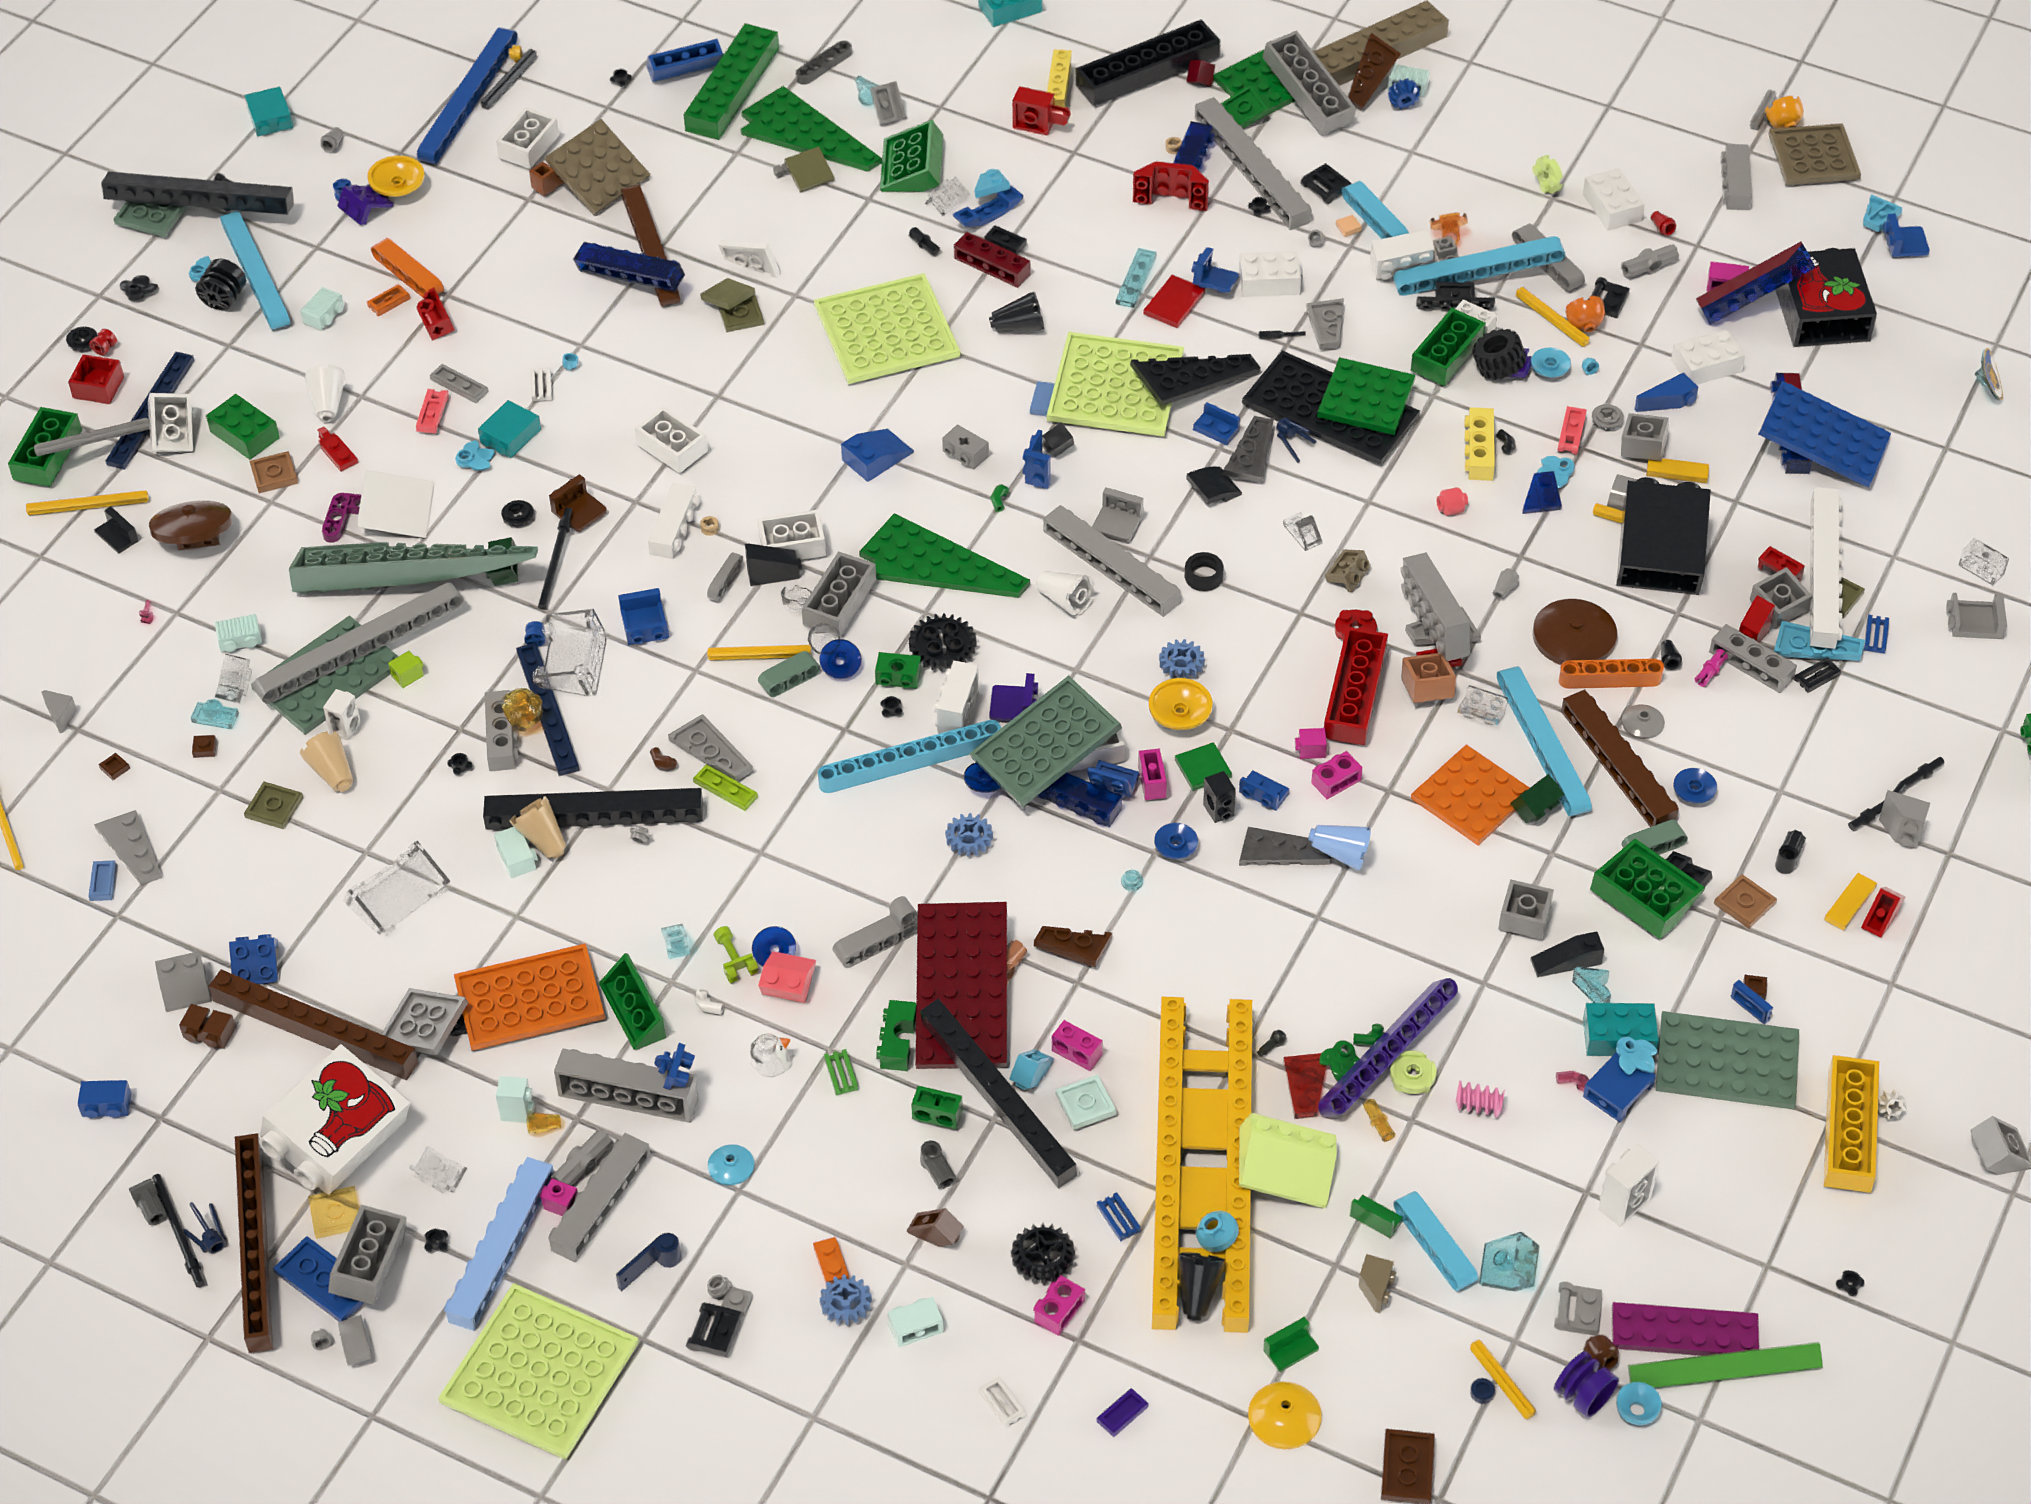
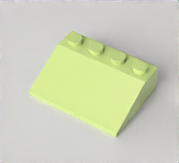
(1286, 1160)

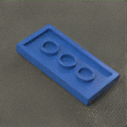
(308, 1271)

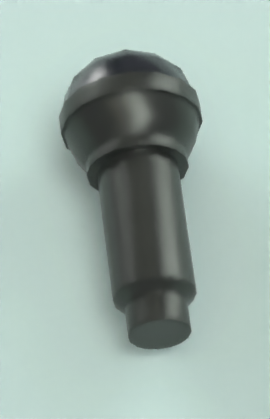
(1277, 1038)

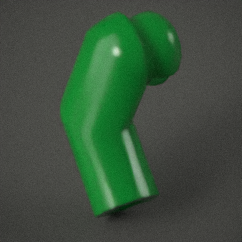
(999, 491)
(1370, 1038)

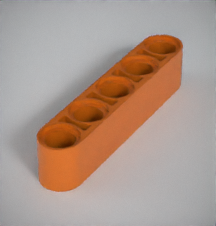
(405, 267)
(1611, 673)

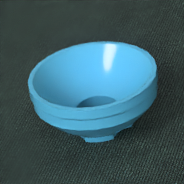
(1219, 1237)
(1638, 1394)

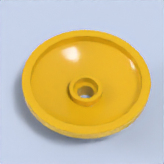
(396, 176)
(1180, 704)
(1281, 1426)

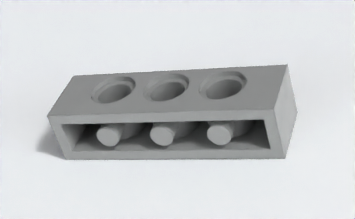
(1754, 658)
(499, 734)

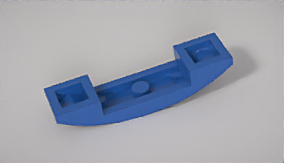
(991, 210)

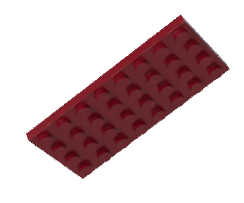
(966, 968)

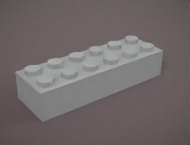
(1309, 82)
(1436, 607)
(623, 1085)

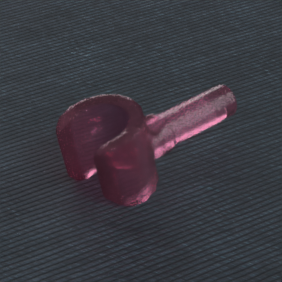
(145, 614)

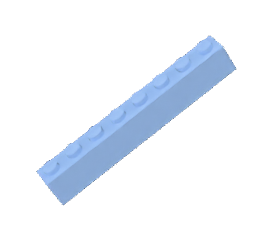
(499, 1244)

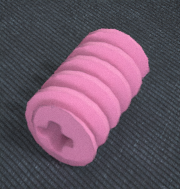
(1479, 1099)

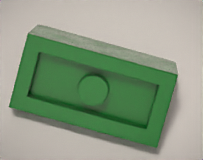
(1375, 1216)
(1290, 1344)

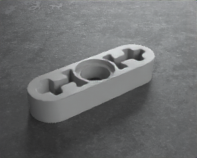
(725, 576)

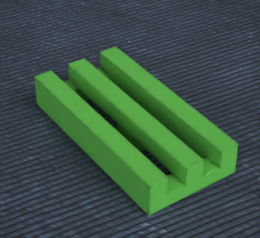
(836, 1057)

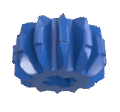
(1403, 93)

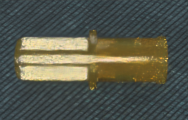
(1378, 1120)

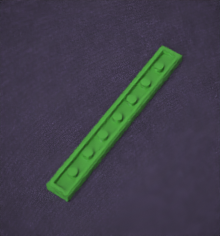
(1727, 1365)

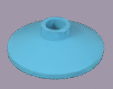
(1550, 362)
(731, 1172)

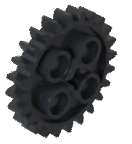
(957, 638)

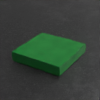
(1246, 107)
(1201, 763)

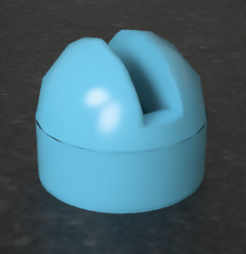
(570, 361)
(1590, 366)

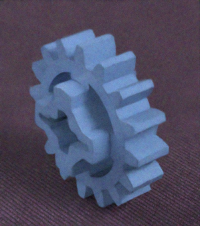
(1181, 659)
(969, 834)
(845, 1299)

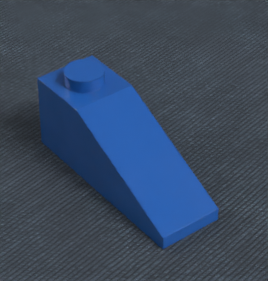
(1668, 395)

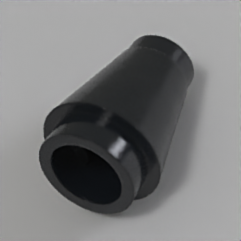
(1670, 656)

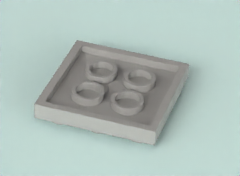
(425, 1019)

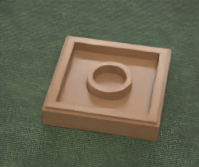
(273, 472)
(1745, 901)

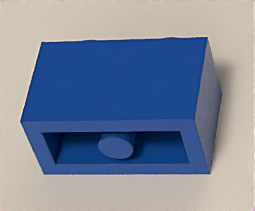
(104, 1098)

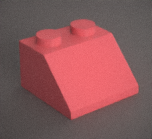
(787, 976)

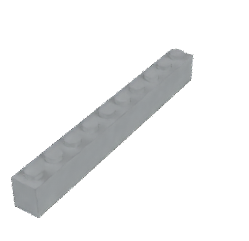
(1254, 164)

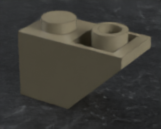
(1375, 1279)

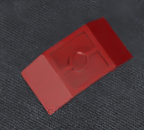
(1173, 181)

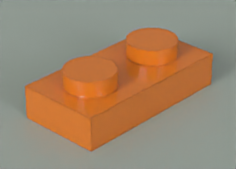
(830, 1259)

